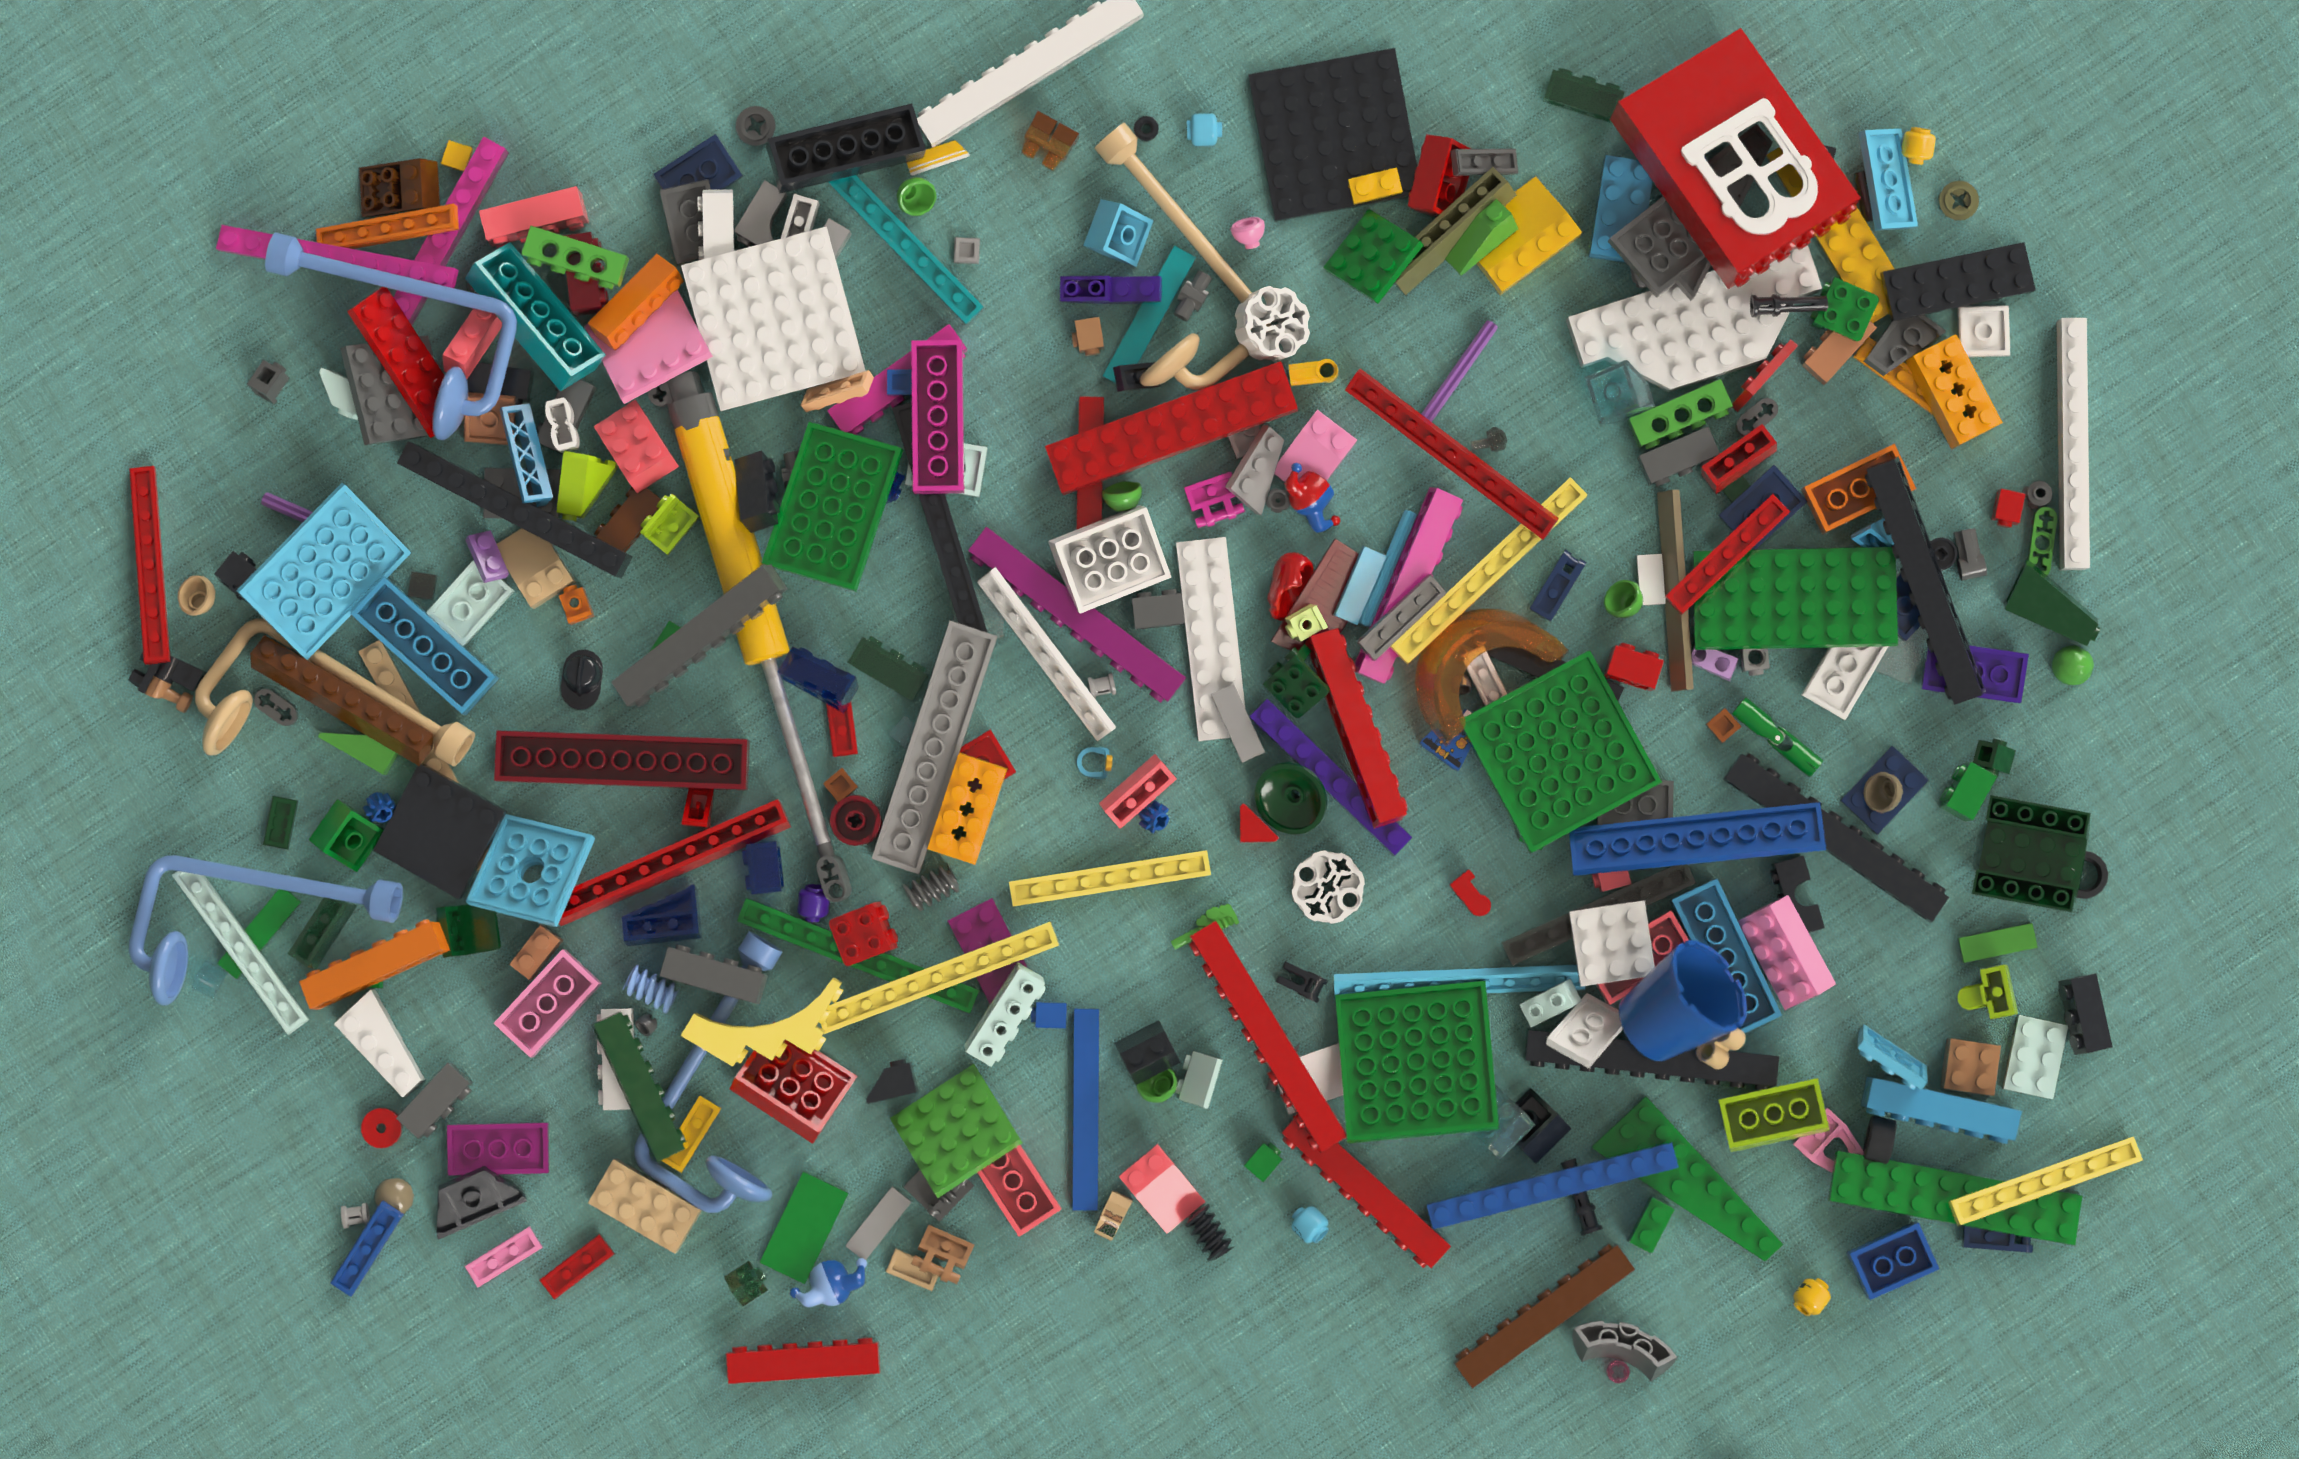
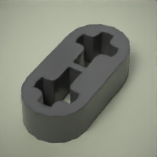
(1753, 411)
(272, 711)

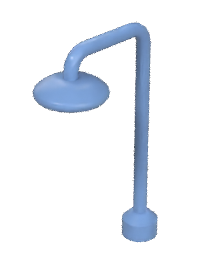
(452, 403)
(170, 959)
(734, 1179)

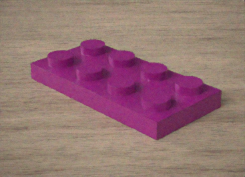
(980, 928)
(499, 1147)

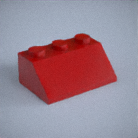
(1434, 181)

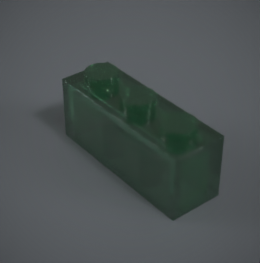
(1582, 95)
(888, 668)
(321, 931)

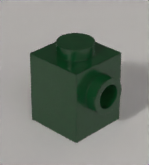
(1994, 756)

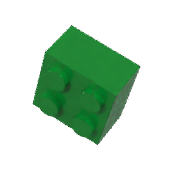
(1967, 791)

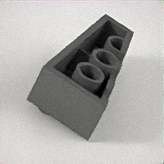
(713, 975)

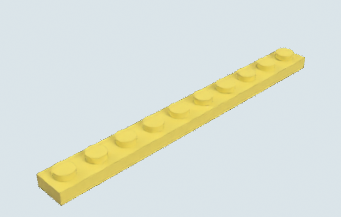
(1483, 576)
(940, 976)

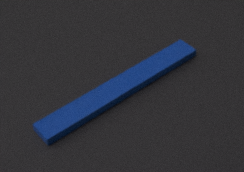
(1085, 1109)

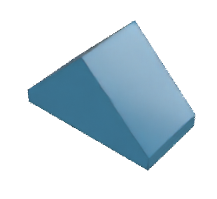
(1873, 536)

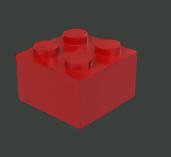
(1633, 667)

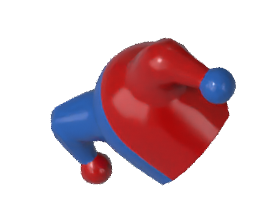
(1309, 497)

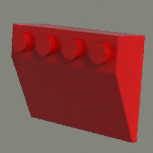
(794, 1089)

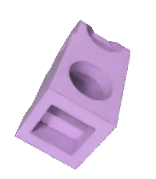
(1715, 662)

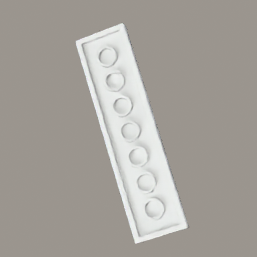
(1209, 629)

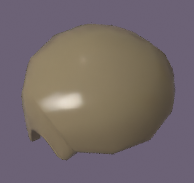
(395, 1193)

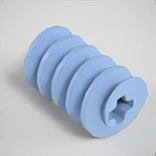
(651, 989)

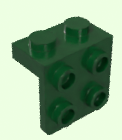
(1295, 683)
(469, 929)

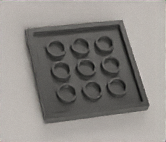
(377, 401)

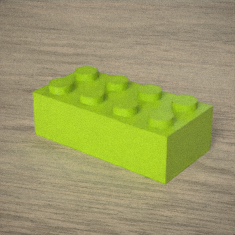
(1774, 1115)

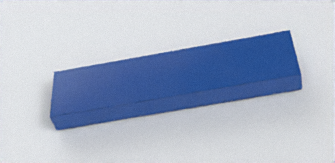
(366, 1248)

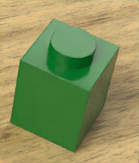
(1264, 1161)

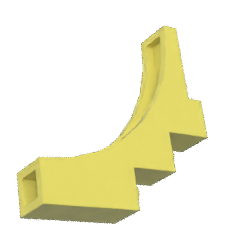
(729, 1041)

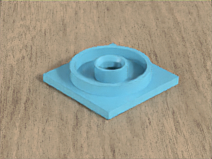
(513, 851)

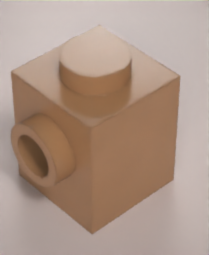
(1088, 336)

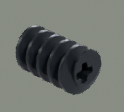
(1209, 1233)

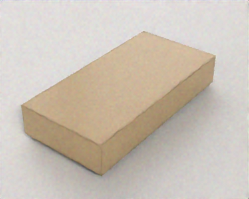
(901, 1267)

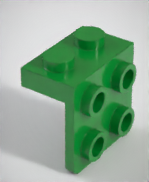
(1847, 311)

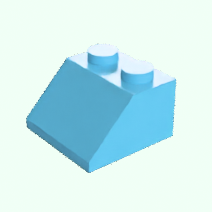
(1118, 232)

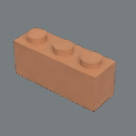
(1832, 354)

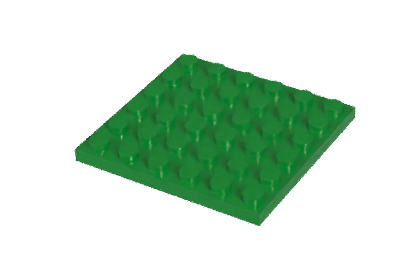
(1560, 751)
(1416, 1062)

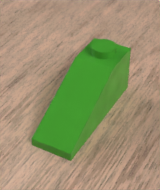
(1482, 236)
(363, 749)

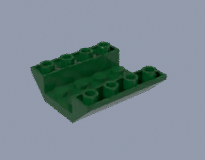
(2032, 854)

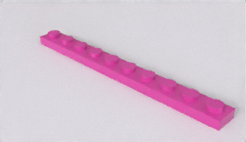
(255, 245)

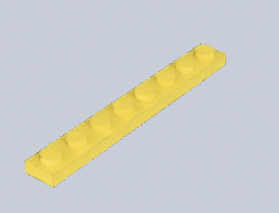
(1109, 878)
(2045, 1181)

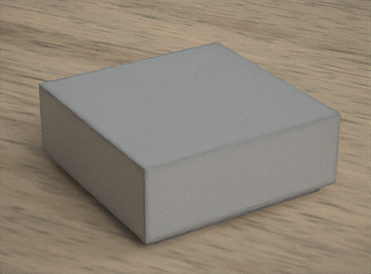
(966, 250)

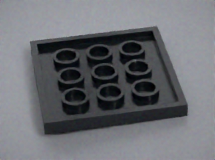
(440, 830)

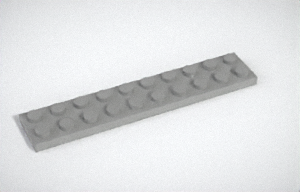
(934, 746)

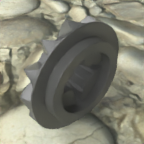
(759, 114)

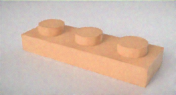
(837, 391)

